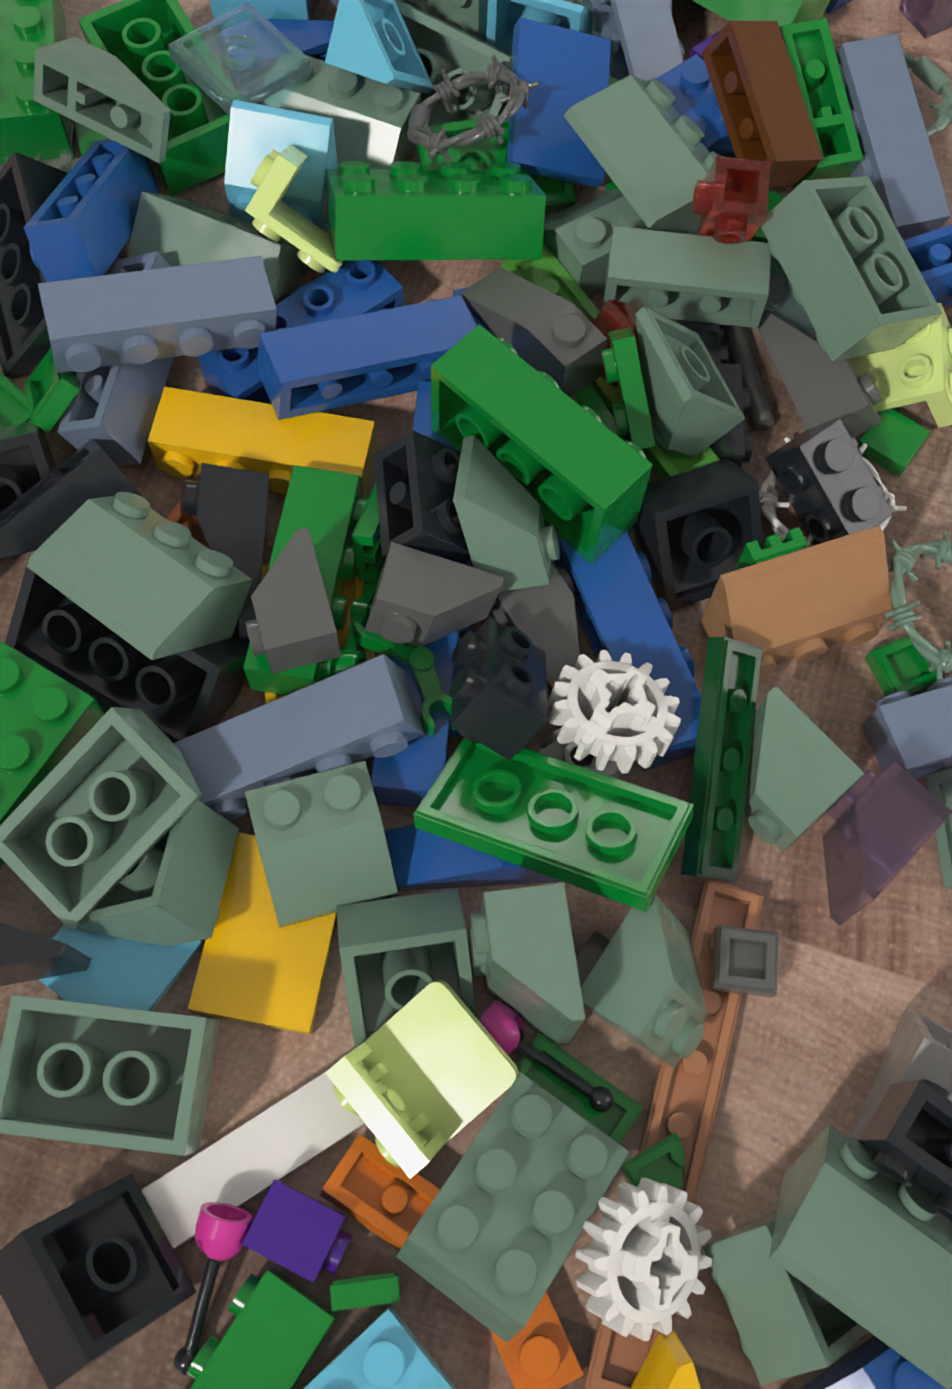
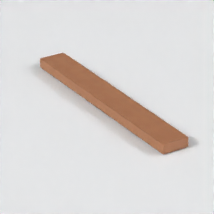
(684, 1104)

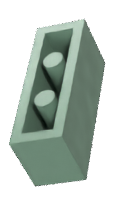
(689, 276)

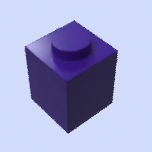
(299, 1232)

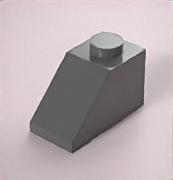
(428, 597)
(293, 610)

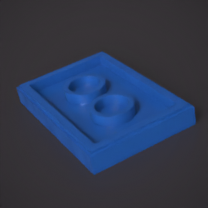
(568, 70)

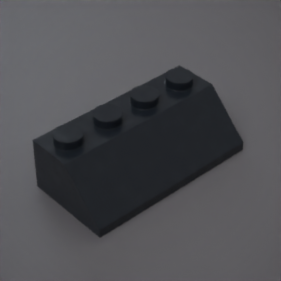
(23, 328)
(175, 692)

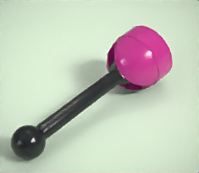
(509, 1032)
(220, 1236)

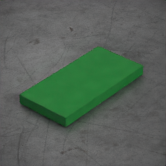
(557, 820)

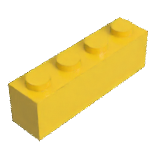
(249, 436)

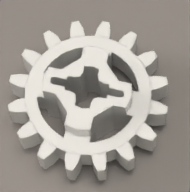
(613, 711)
(643, 1258)

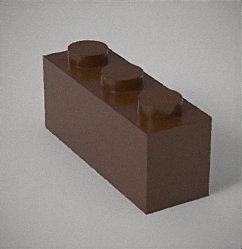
(762, 99)

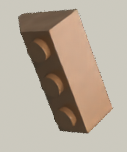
(805, 599)

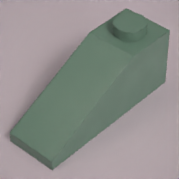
(101, 95)

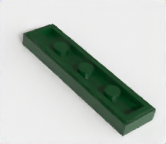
(722, 759)

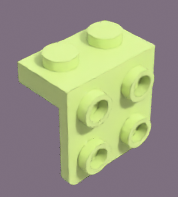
(279, 220)
(915, 371)
(423, 1076)

